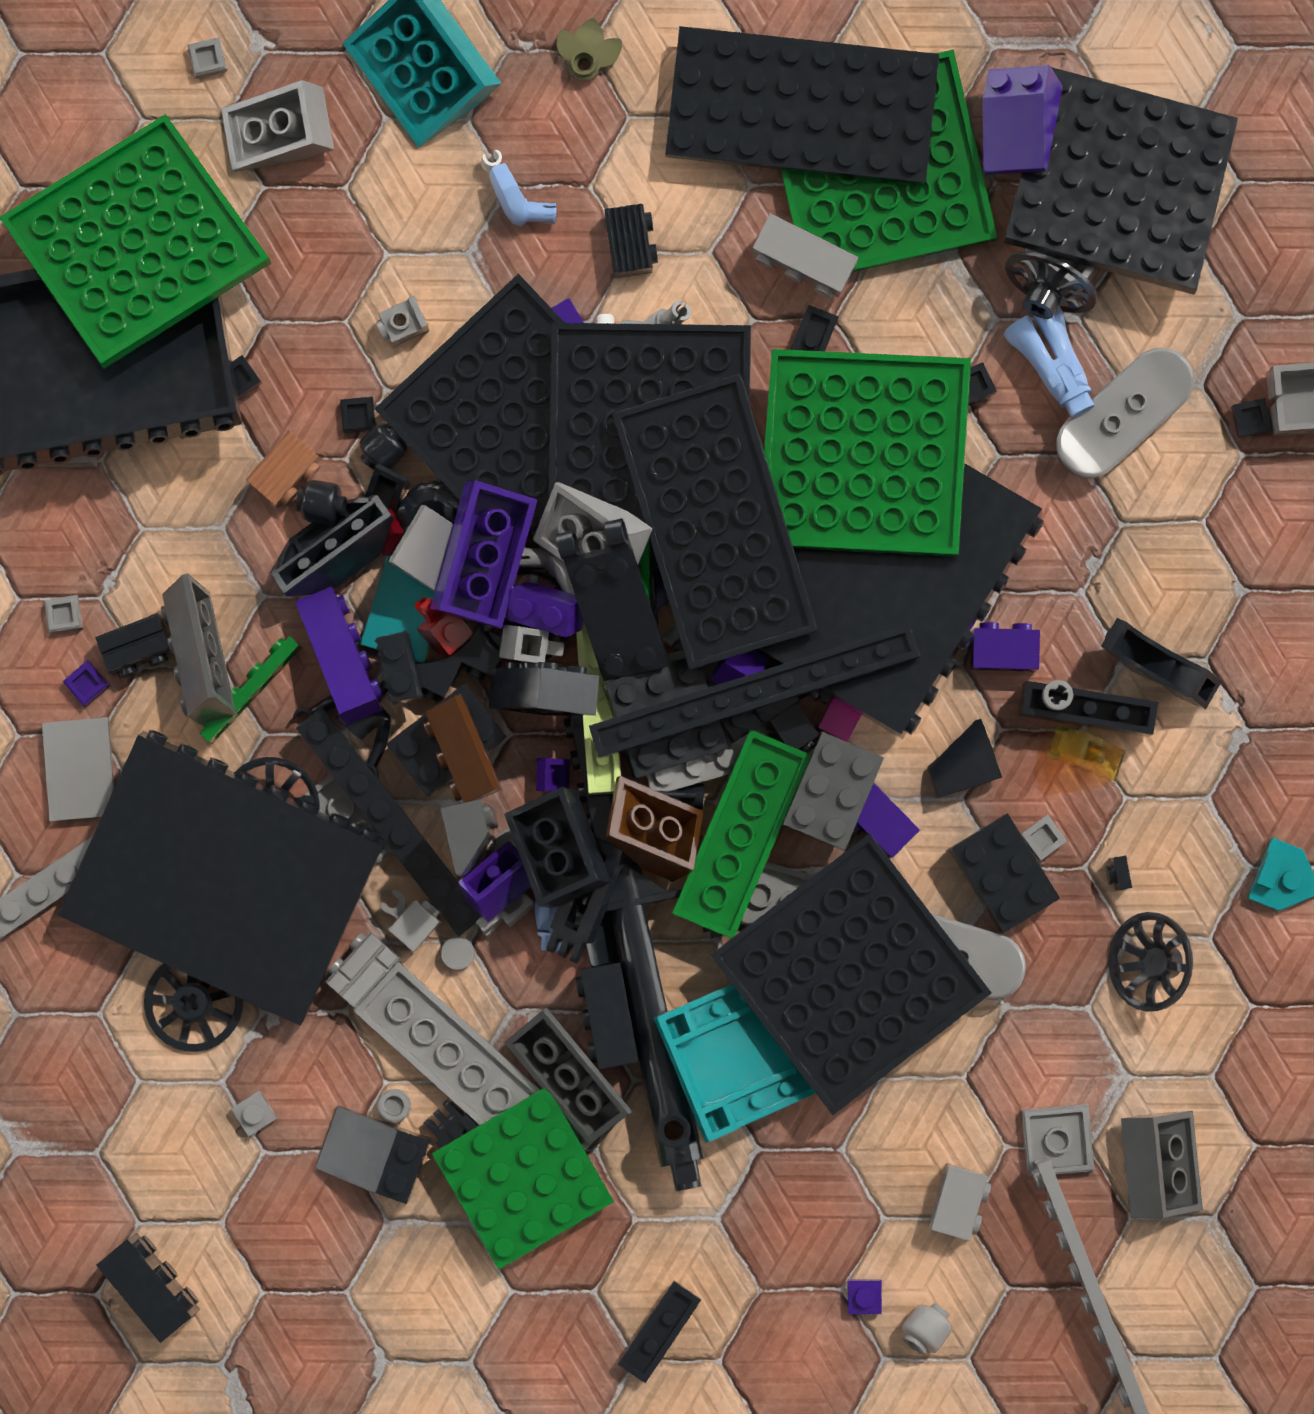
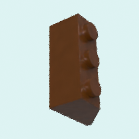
(461, 750)

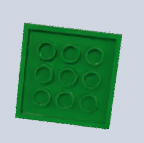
(522, 1177)

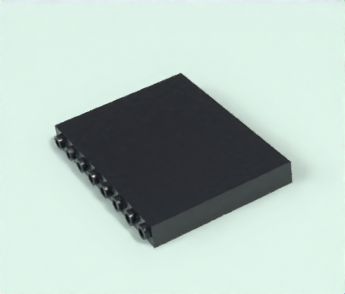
(67, 406)
(937, 595)
(221, 876)

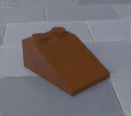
(654, 829)

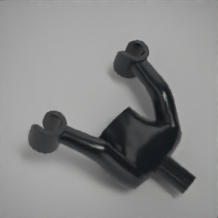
(381, 721)

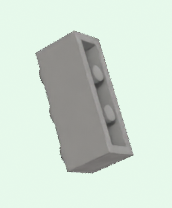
(803, 256)

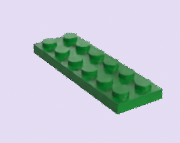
(741, 834)

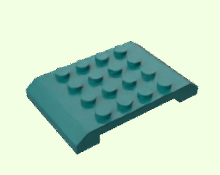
(728, 1062)

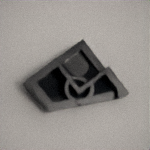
(965, 762)

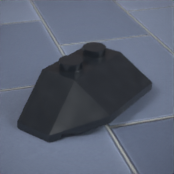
(333, 553)

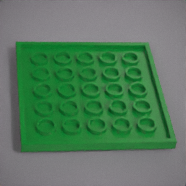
(904, 220)
(135, 241)
(869, 449)

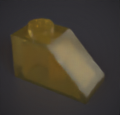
(1086, 753)

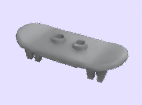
(1125, 412)
(990, 954)

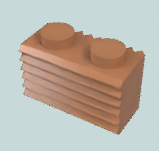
(284, 470)

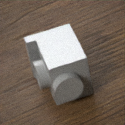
(414, 325)

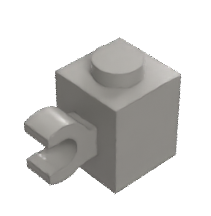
(528, 644)
(414, 923)

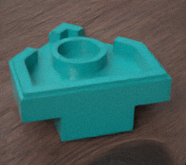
(1282, 877)

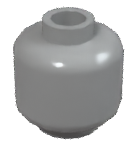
(926, 1328)

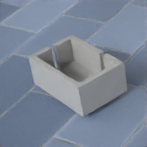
(1293, 392)

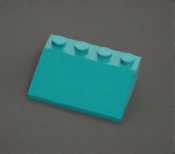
(421, 65)

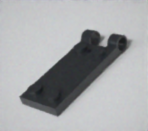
(613, 604)

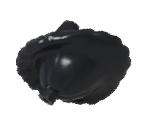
(433, 495)

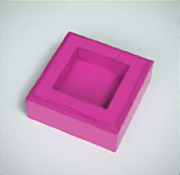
(839, 720)

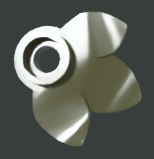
(588, 46)

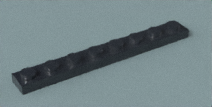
(388, 820)

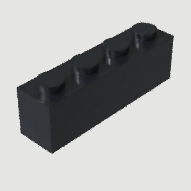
(1091, 709)

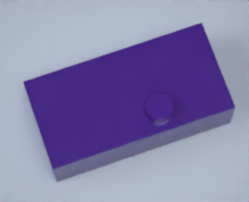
(483, 554)

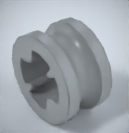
(1062, 704)

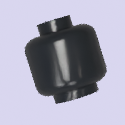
(382, 446)
(321, 502)

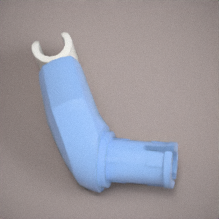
(511, 198)

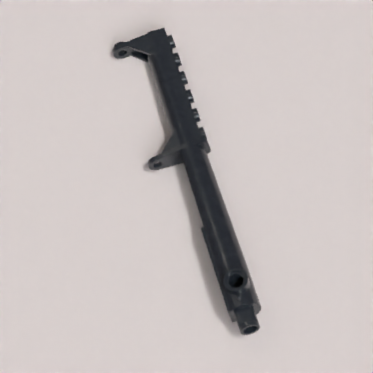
(643, 988)

